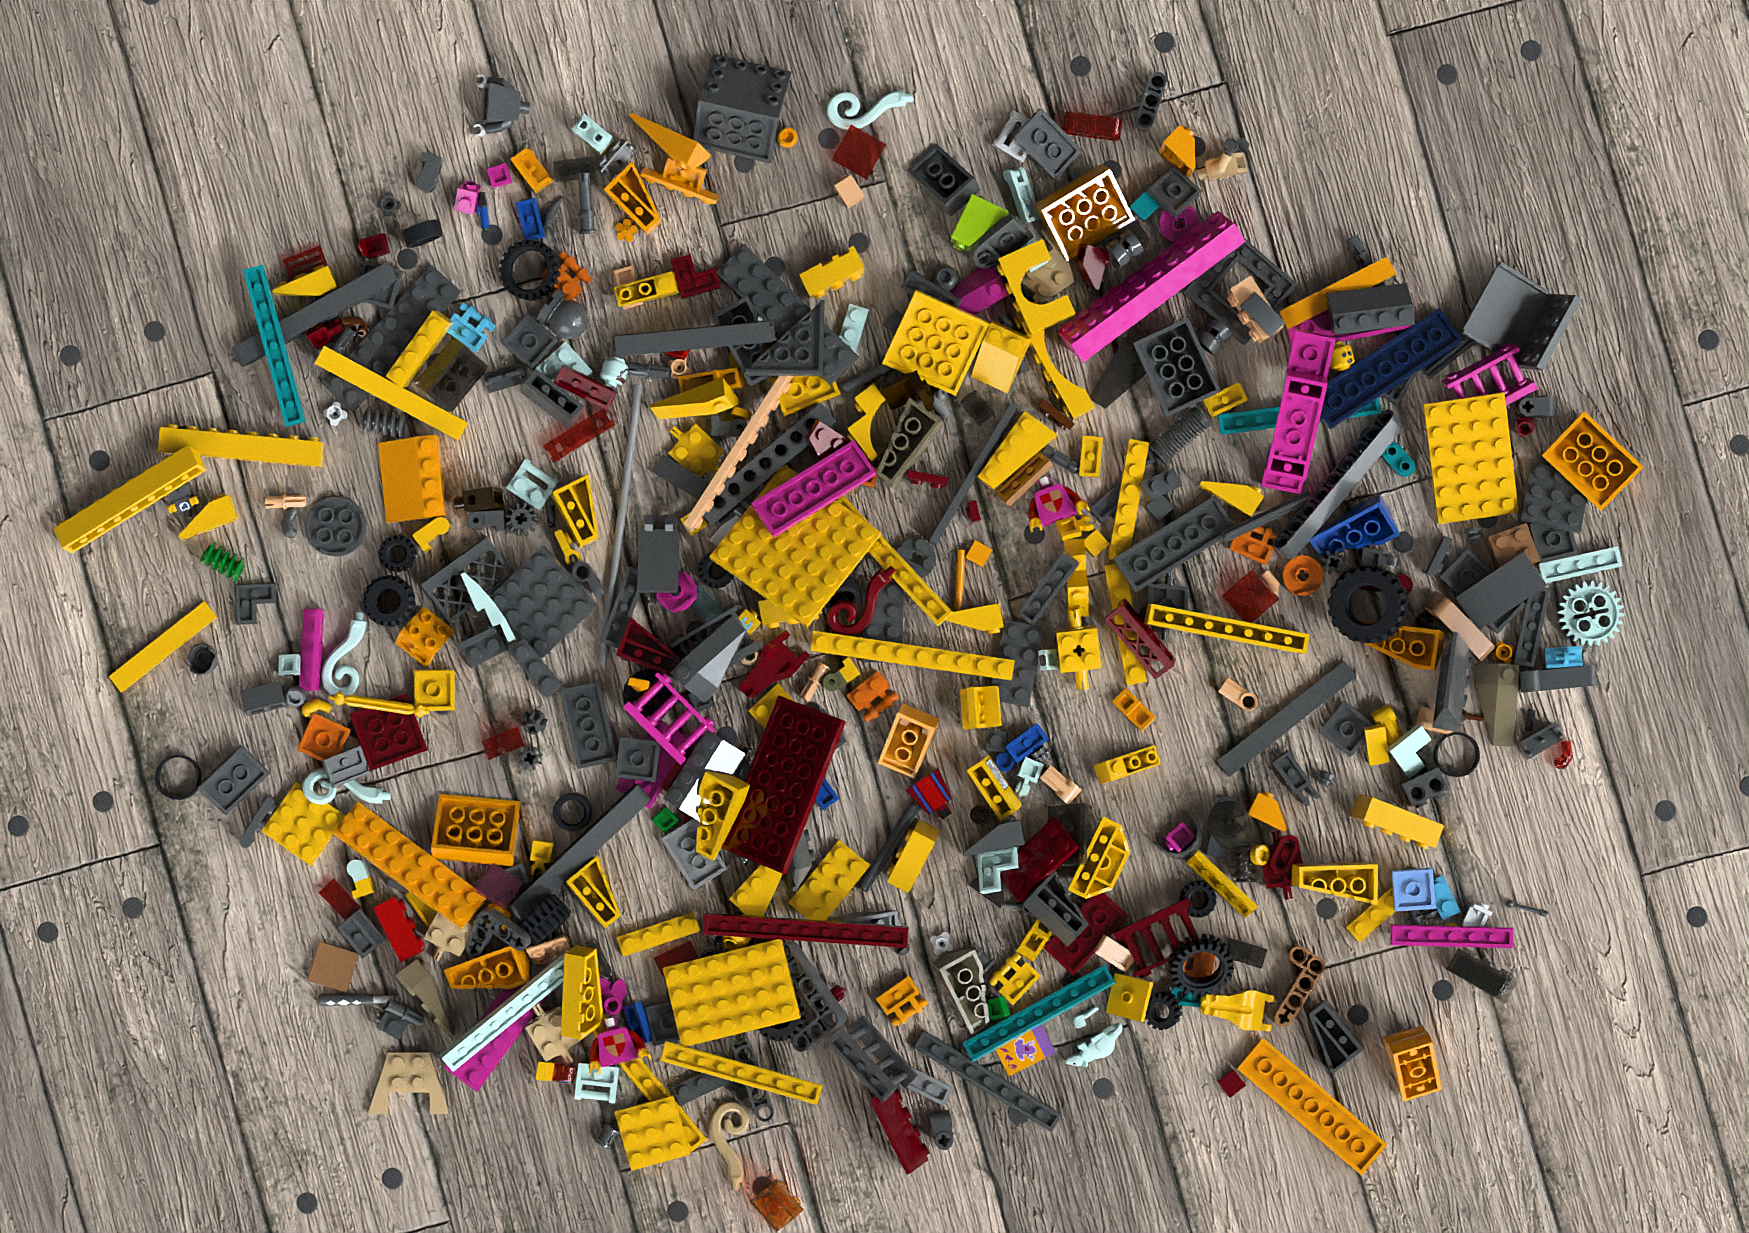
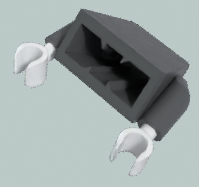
(500, 105)

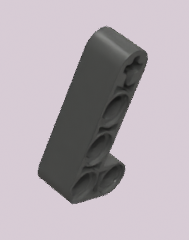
(1557, 678)

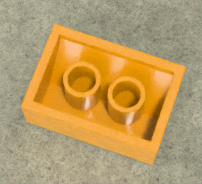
(1180, 150)

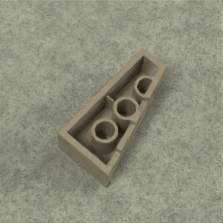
(907, 443)

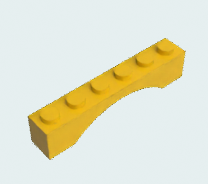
(1074, 398)

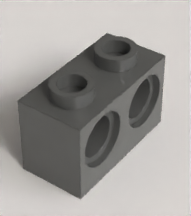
(1422, 782)

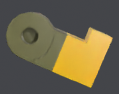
(835, 681)

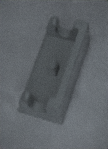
(263, 698)
(1540, 740)

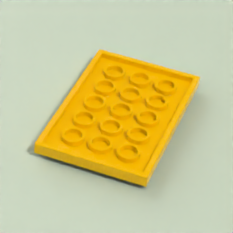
(1470, 458)
(731, 993)

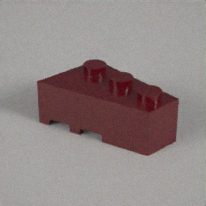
(646, 650)

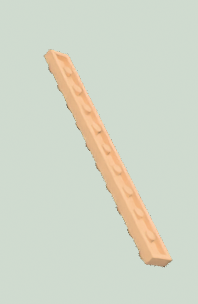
(737, 453)

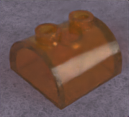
(777, 1204)

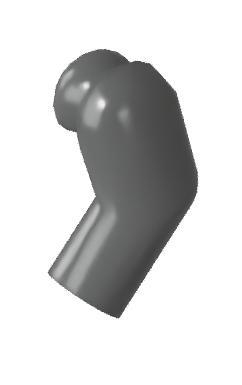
(287, 525)

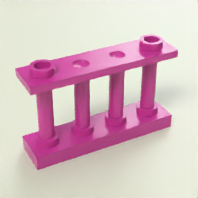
(1522, 385)
(665, 736)

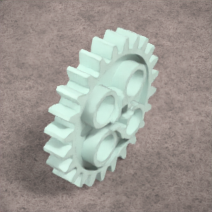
(1586, 596)

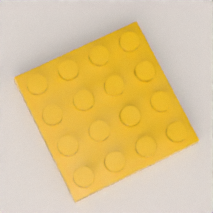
(935, 342)

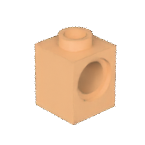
(848, 191)

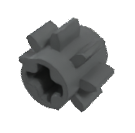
(1327, 560)
(534, 722)
(525, 755)

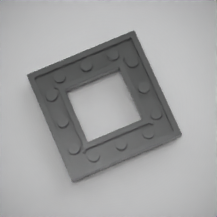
(1202, 292)

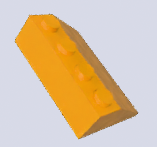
(1084, 211)
(1592, 460)
(412, 479)
(475, 830)

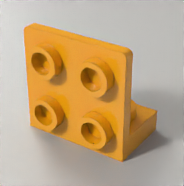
(424, 636)

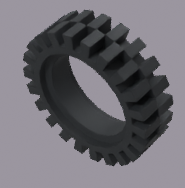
(1195, 946)

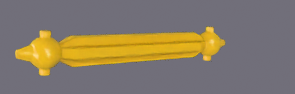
(379, 704)

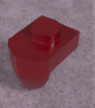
(374, 246)

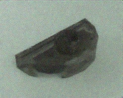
(995, 897)

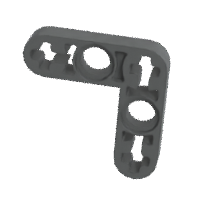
(492, 927)

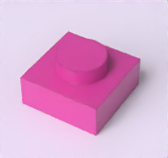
(499, 176)

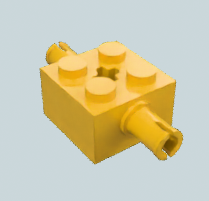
(1089, 655)

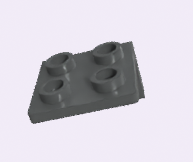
(482, 646)

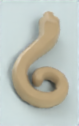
(735, 1166)

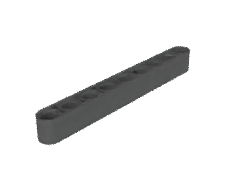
(321, 311)
(1338, 484)
(579, 852)
(736, 1047)

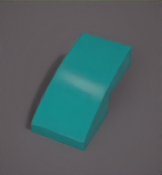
(1144, 206)

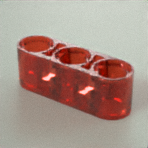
(1092, 126)

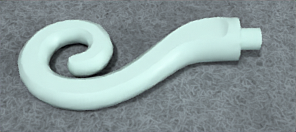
(890, 100)
(355, 634)
(367, 794)

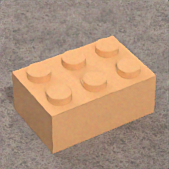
(1237, 296)

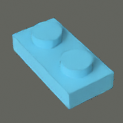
(1444, 899)

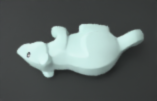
(1100, 1046)

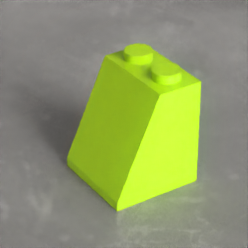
(975, 222)

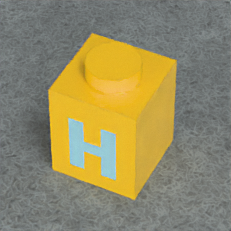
(750, 620)

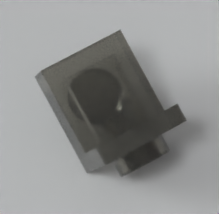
(976, 407)

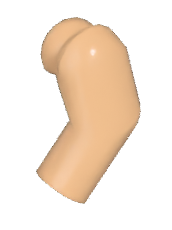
(1271, 581)

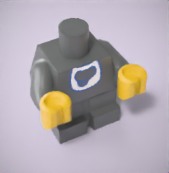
(182, 500)

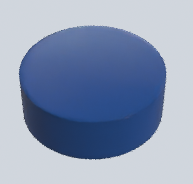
(1004, 762)

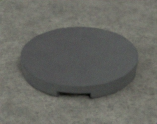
(335, 526)

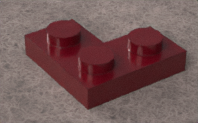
(693, 283)

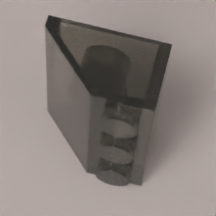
(451, 374)

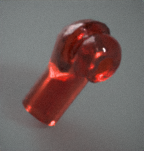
(1566, 757)

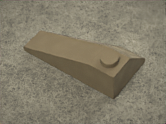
(1498, 699)
(963, 980)
(420, 983)

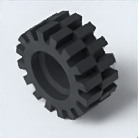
(410, 553)
(703, 570)
(1207, 890)
(1171, 1003)

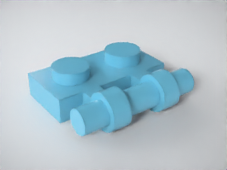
(467, 333)

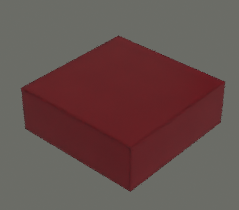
(1231, 1083)

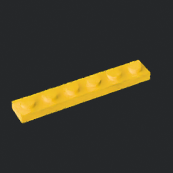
(1128, 497)
(1118, 590)

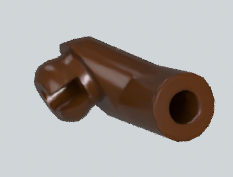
(357, 323)

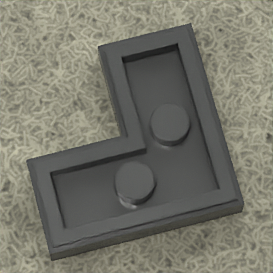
(247, 598)

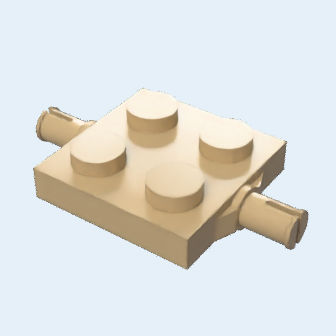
(448, 936)
(546, 1034)

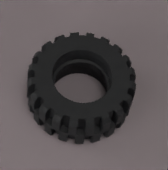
(1395, 604)

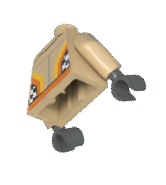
(1228, 164)

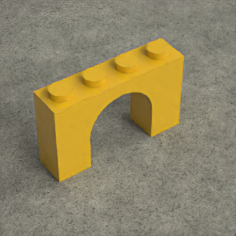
(1014, 268)

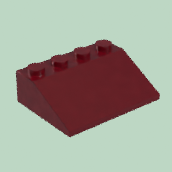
(900, 1131)

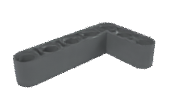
(813, 996)

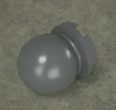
(565, 317)

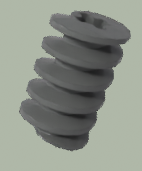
(383, 422)

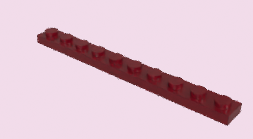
(806, 930)

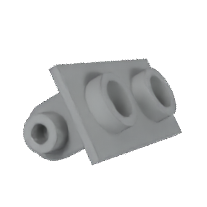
(618, 151)

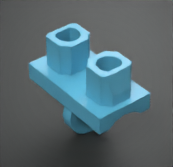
(1563, 657)

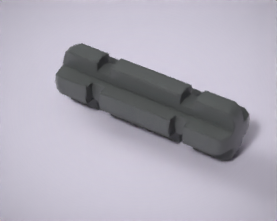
(1060, 459)

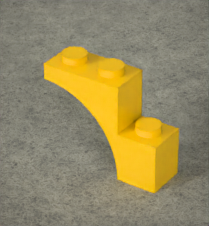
(867, 402)
(1077, 584)

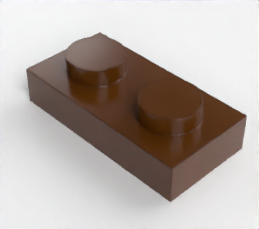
(1049, 410)

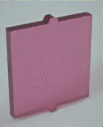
(499, 886)

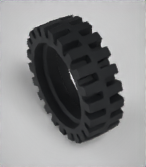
(551, 277)

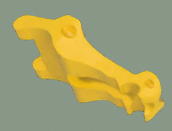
(1241, 1008)

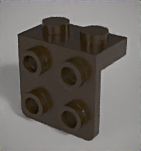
(906, 387)

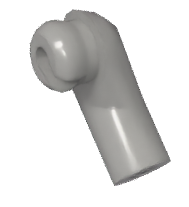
(939, 403)

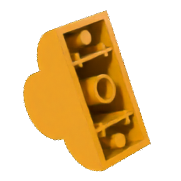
(1413, 1062)

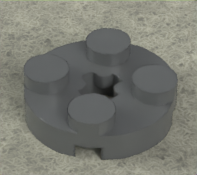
(921, 548)

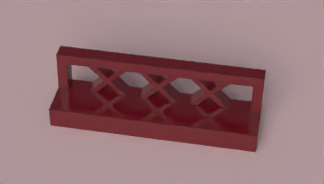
(1147, 636)

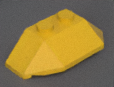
(1105, 860)

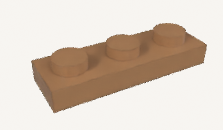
(1024, 479)

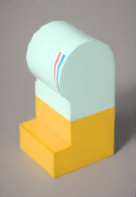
(361, 878)

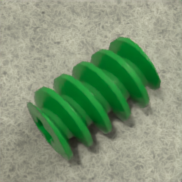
(223, 562)

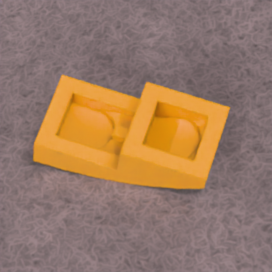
(1134, 709)

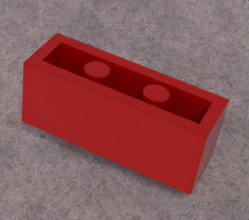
(399, 928)

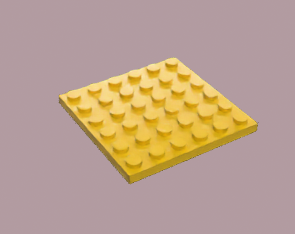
(803, 563)

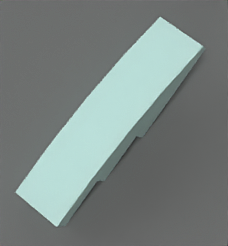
(483, 601)

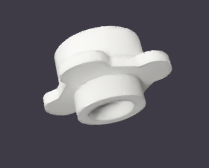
(329, 413)
(944, 937)

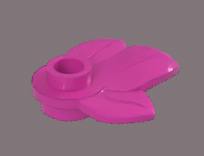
(612, 992)

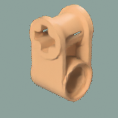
(1425, 719)

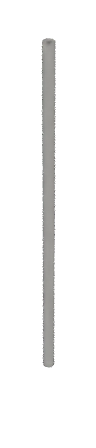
(621, 515)

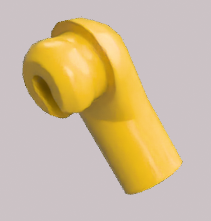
(314, 705)

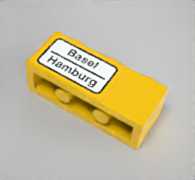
(994, 787)

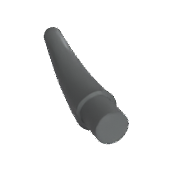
(549, 217)

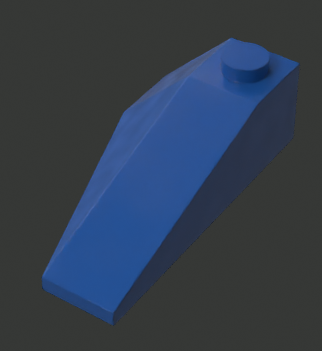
(1362, 526)

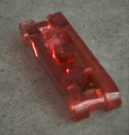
(579, 435)

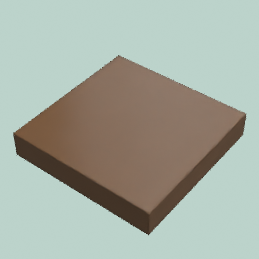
(333, 967)

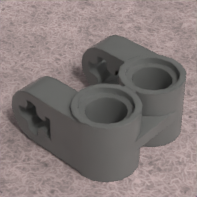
(591, 578)

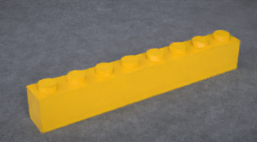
(243, 447)
(129, 498)
(1226, 629)

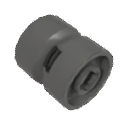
(1119, 253)
(1208, 341)

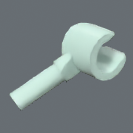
(1079, 1020)

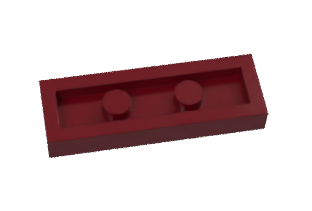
(585, 387)

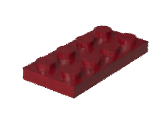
(1039, 859)
(1102, 919)

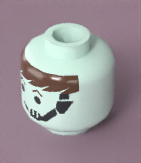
(614, 372)

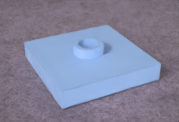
(1413, 889)

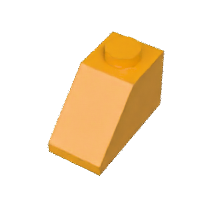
(1267, 811)

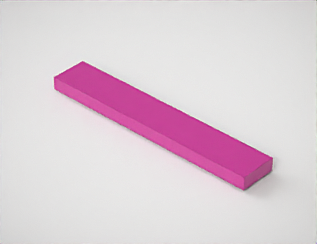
(1451, 936)

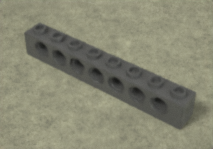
(747, 488)

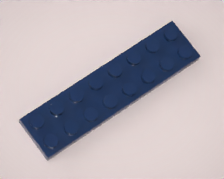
(1388, 367)

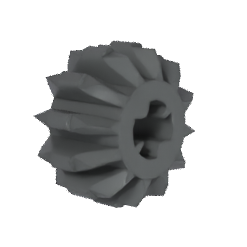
(518, 513)

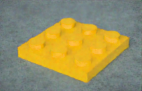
(302, 825)
(652, 1132)

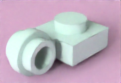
(1030, 771)

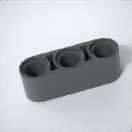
(1156, 93)

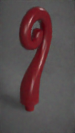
(874, 586)

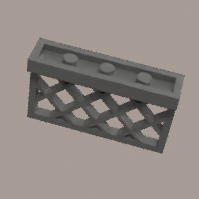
(456, 565)

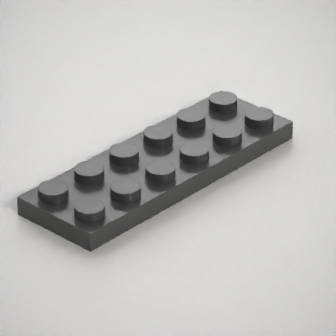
(1173, 544)

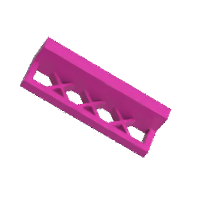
(312, 649)

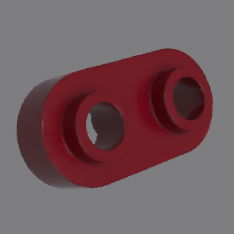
(1283, 854)

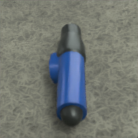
(482, 211)

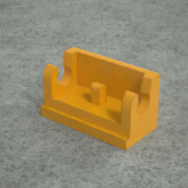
(531, 170)

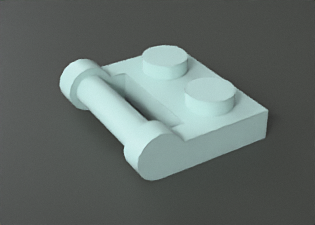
(529, 490)
(607, 1078)

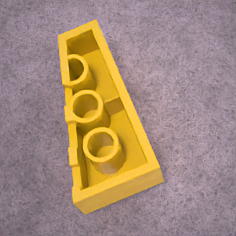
(1397, 821)
(1340, 879)
(581, 993)

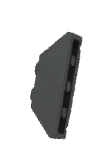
(801, 861)

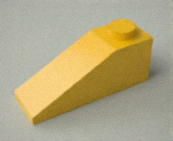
(1240, 497)
(213, 515)
(980, 618)

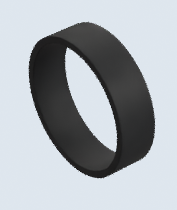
(1476, 760)
(157, 775)

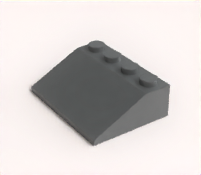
(1176, 367)
(1452, 684)

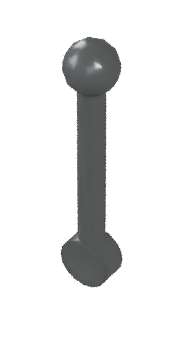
(1509, 903)

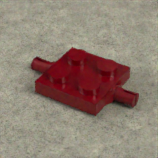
(1280, 880)

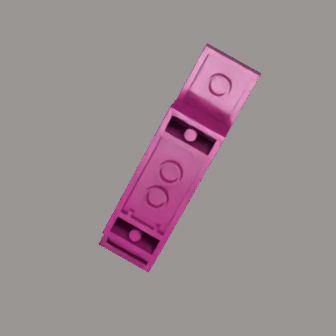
(1298, 411)

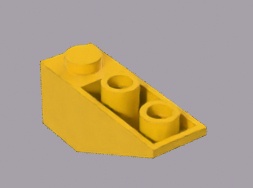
(313, 285)
(647, 289)
(1127, 764)

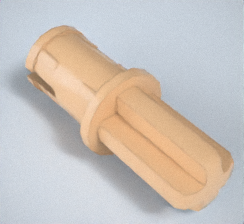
(285, 501)
(814, 681)

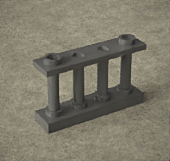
(750, 646)
(864, 1066)

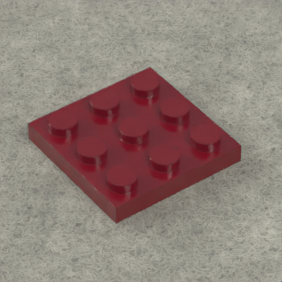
(388, 735)

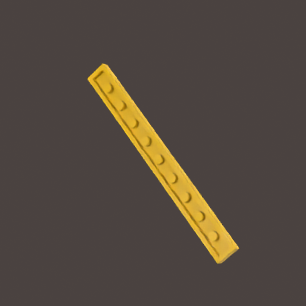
(912, 655)

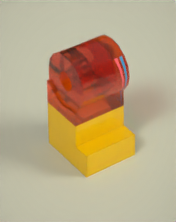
(555, 1072)

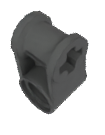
(1539, 407)
(941, 1125)

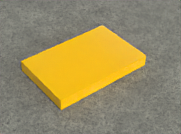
(805, 392)

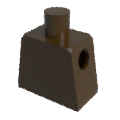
(486, 500)

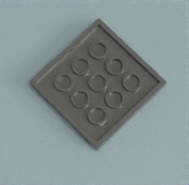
(543, 601)

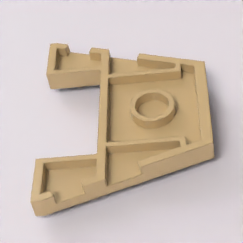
(1051, 277)
(409, 1074)

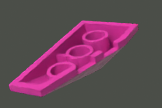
(980, 290)

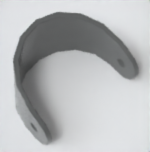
(1191, 850)

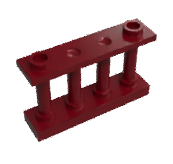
(1144, 926)

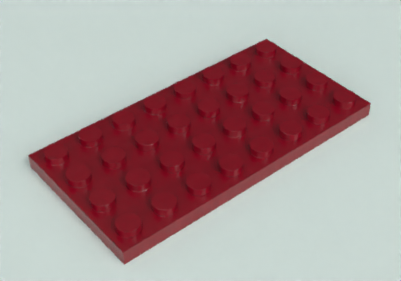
(783, 783)

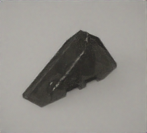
(1121, 373)

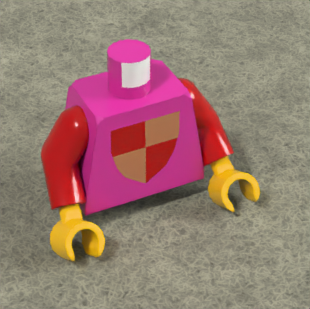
(1053, 504)
(615, 1046)

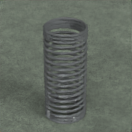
(1201, 422)

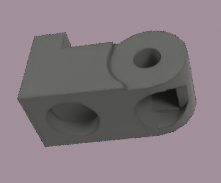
(428, 179)
(727, 429)
(482, 519)

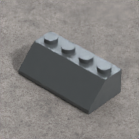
(1370, 309)
(709, 755)

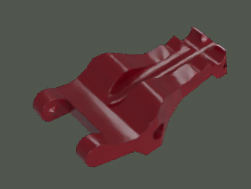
(773, 665)

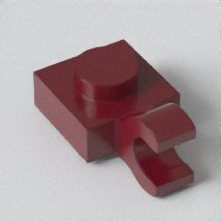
(322, 335)

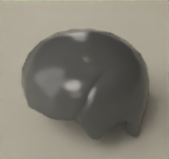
(202, 659)

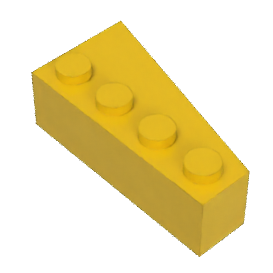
(1018, 447)

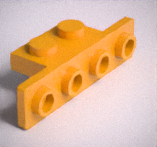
(686, 181)

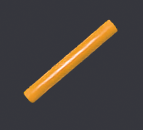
(959, 580)

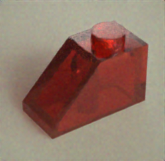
(504, 743)

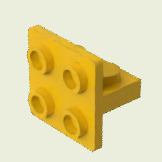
(980, 707)

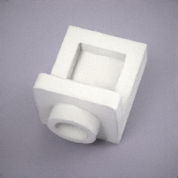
(1476, 915)

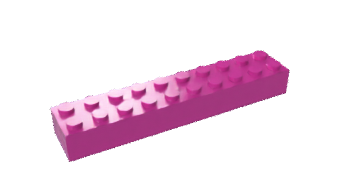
(1150, 286)

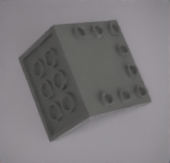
(740, 108)
(1521, 314)

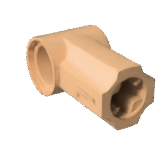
(1236, 694)
(1063, 787)

